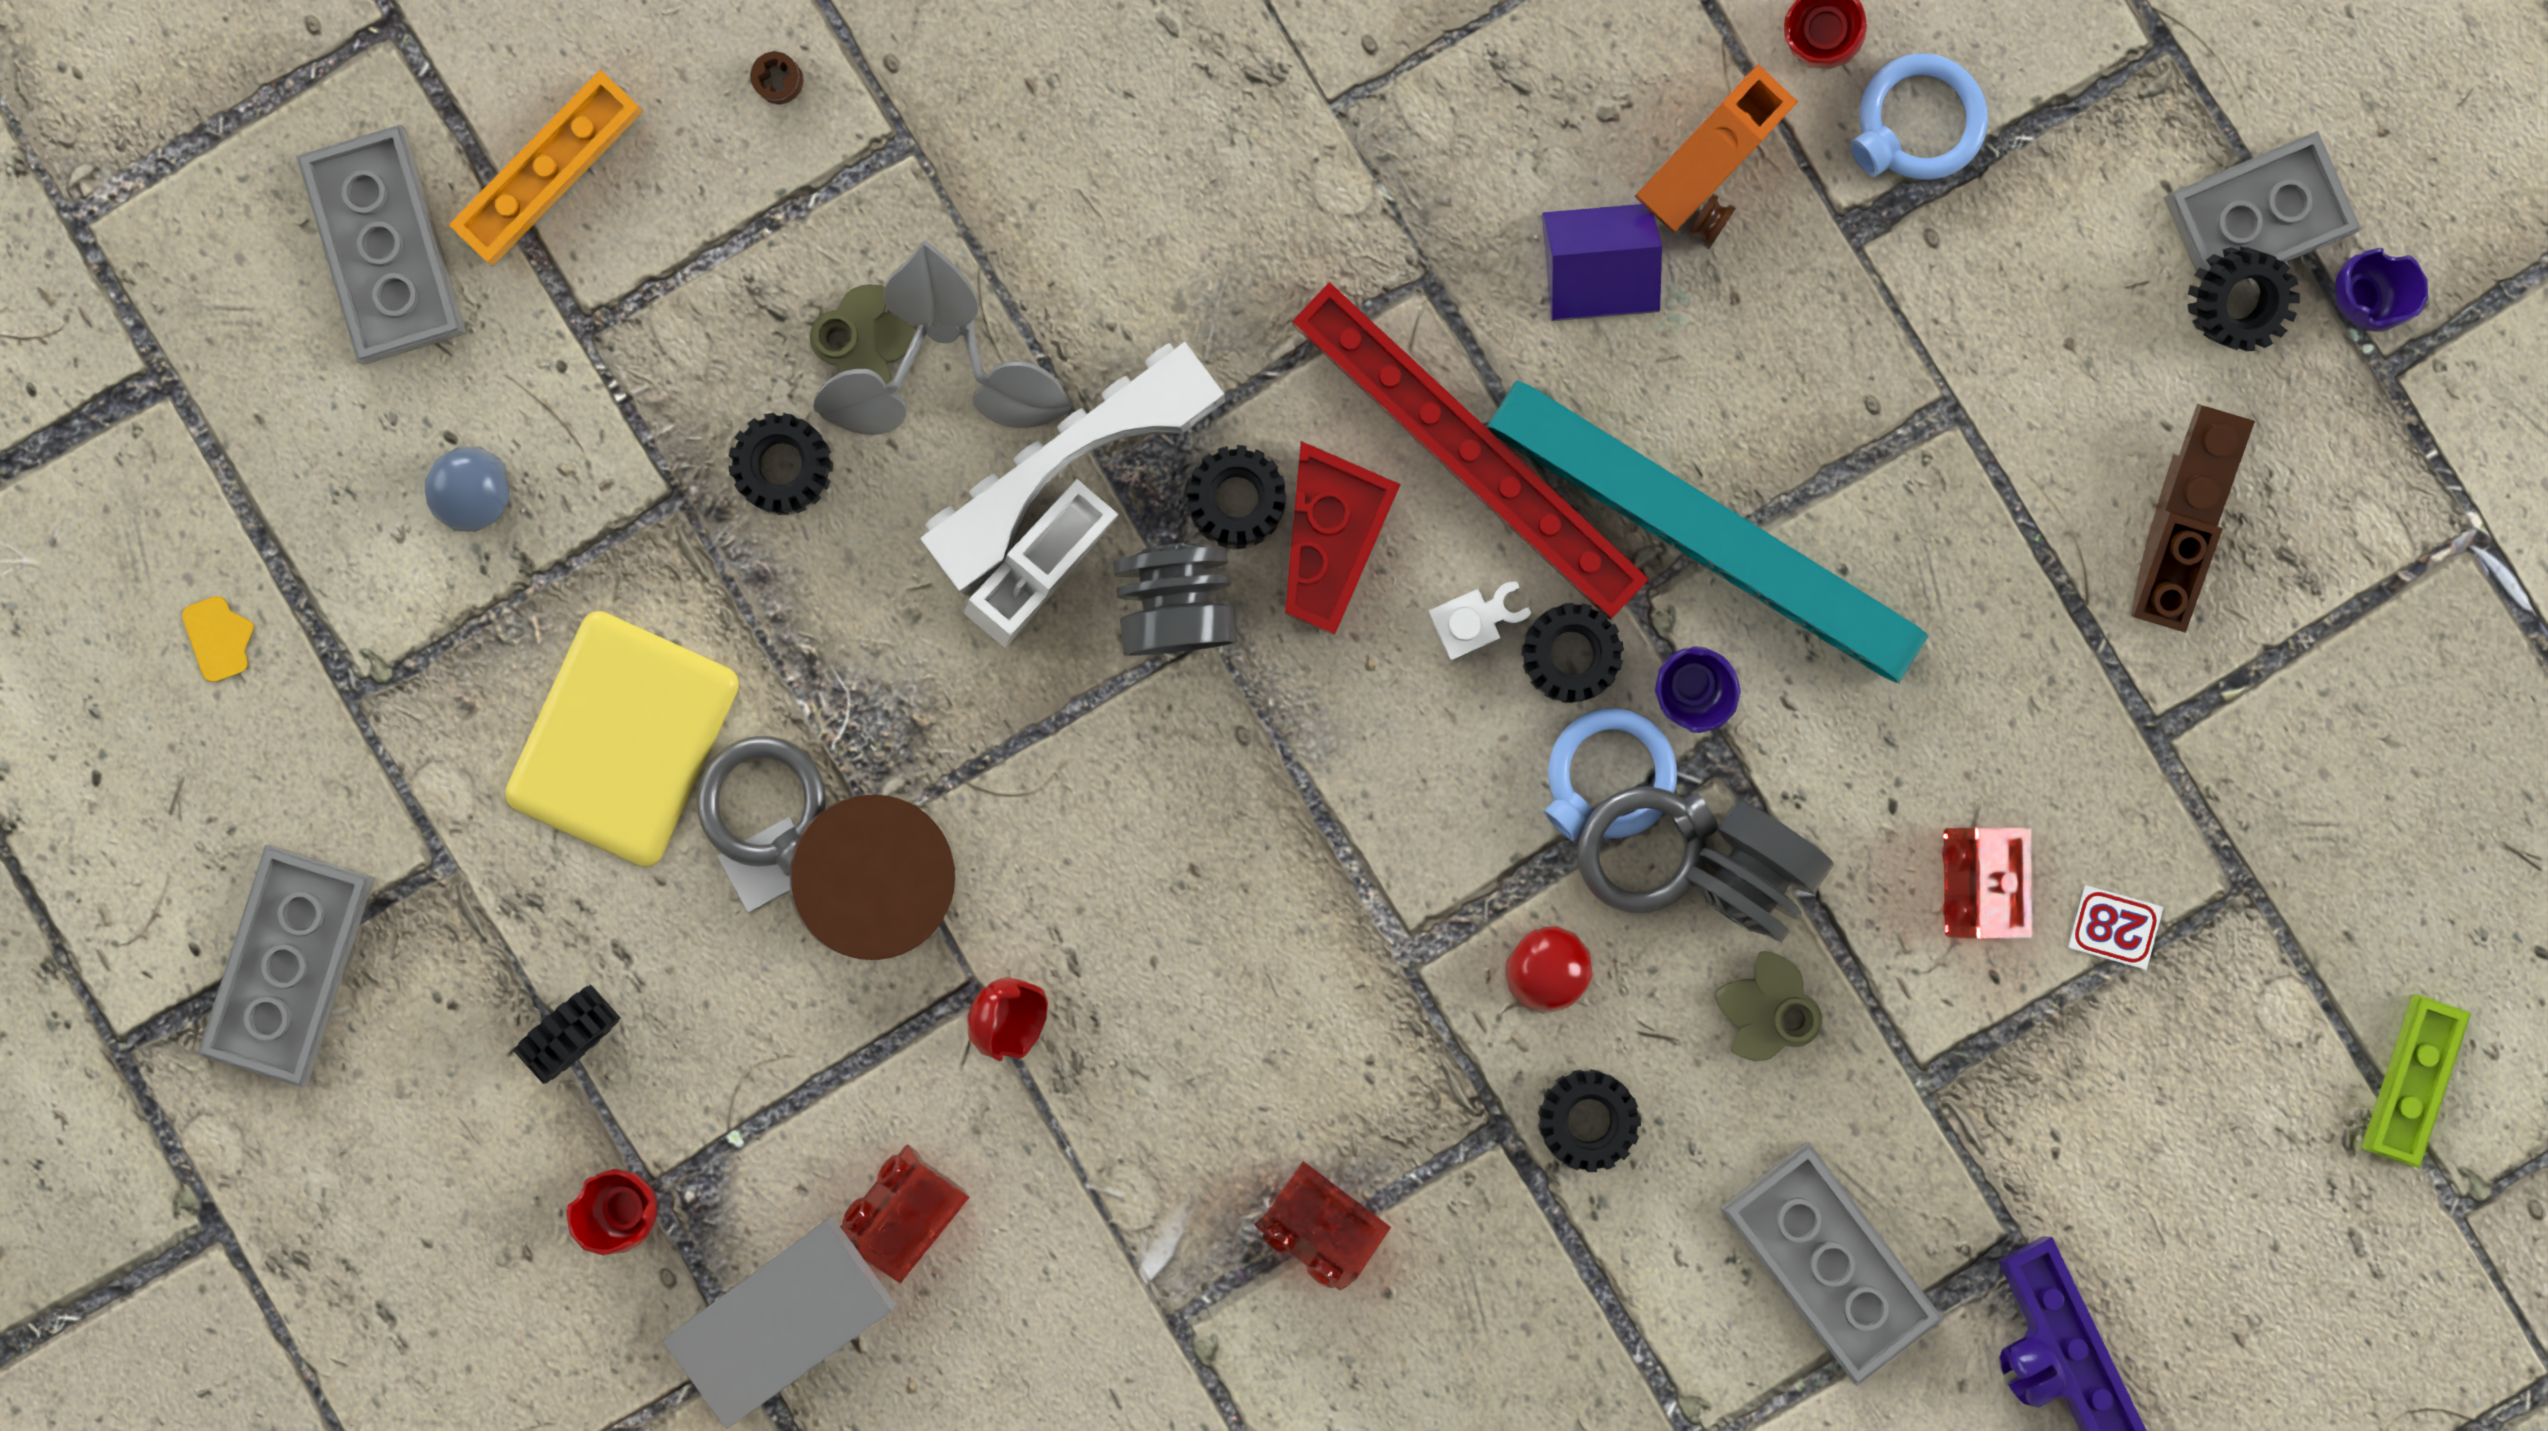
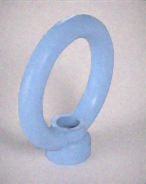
(1879, 147)
(1570, 810)

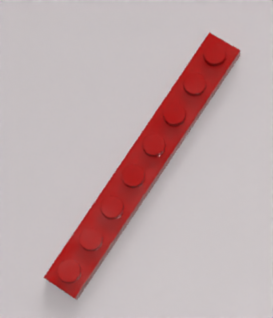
(1469, 451)

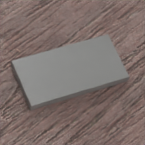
(381, 245)
(286, 966)
(1831, 1263)
(779, 1322)

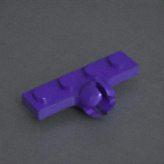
(2062, 1346)

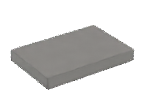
(2272, 203)

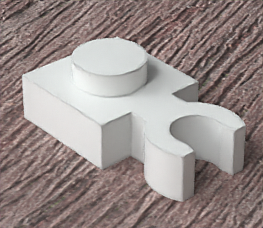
(1470, 622)

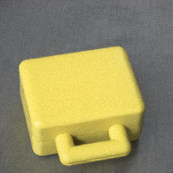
(622, 738)

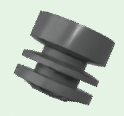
(1175, 600)
(1759, 870)

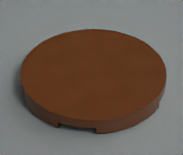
(871, 877)

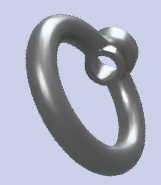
(708, 793)
(1691, 819)

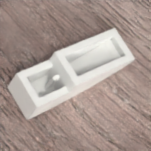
(1040, 563)

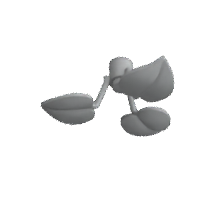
(942, 305)

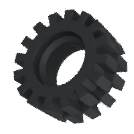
(2267, 315)
(747, 463)
(1246, 465)
(1605, 646)
(567, 1034)
(1608, 1148)

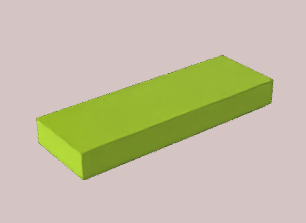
(2416, 1080)

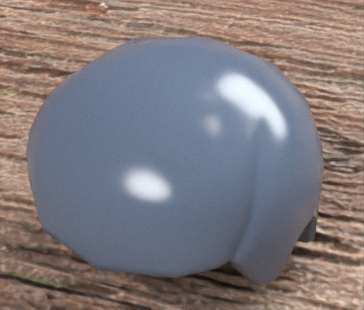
(467, 488)

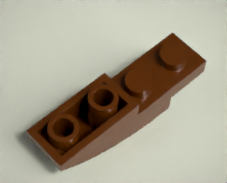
(2188, 518)

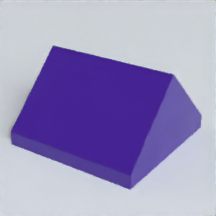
(1602, 262)

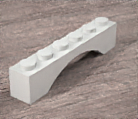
(1162, 399)

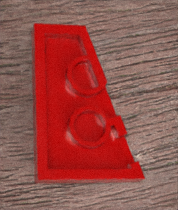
(1333, 534)

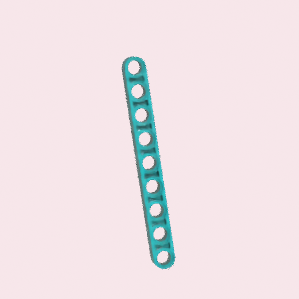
(1707, 531)

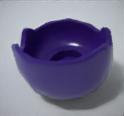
(2380, 290)
(1698, 689)

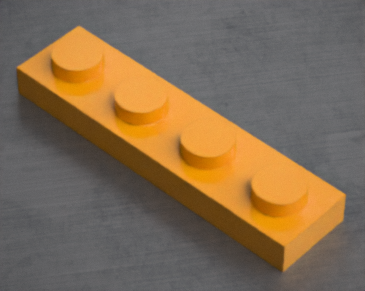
(546, 168)

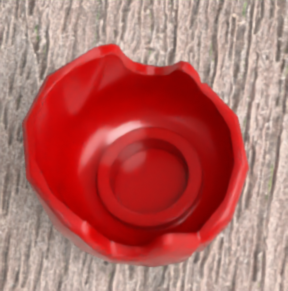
(1825, 31)
(1549, 969)
(1007, 1018)
(612, 1212)

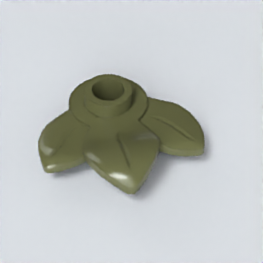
(872, 334)
(1760, 1009)

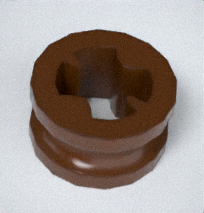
(792, 83)
(1711, 221)

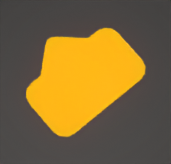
(217, 638)

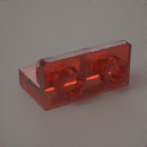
(1987, 882)
(902, 1213)
(1322, 1228)

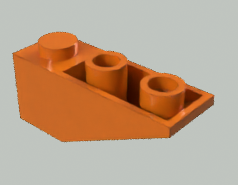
(1716, 148)

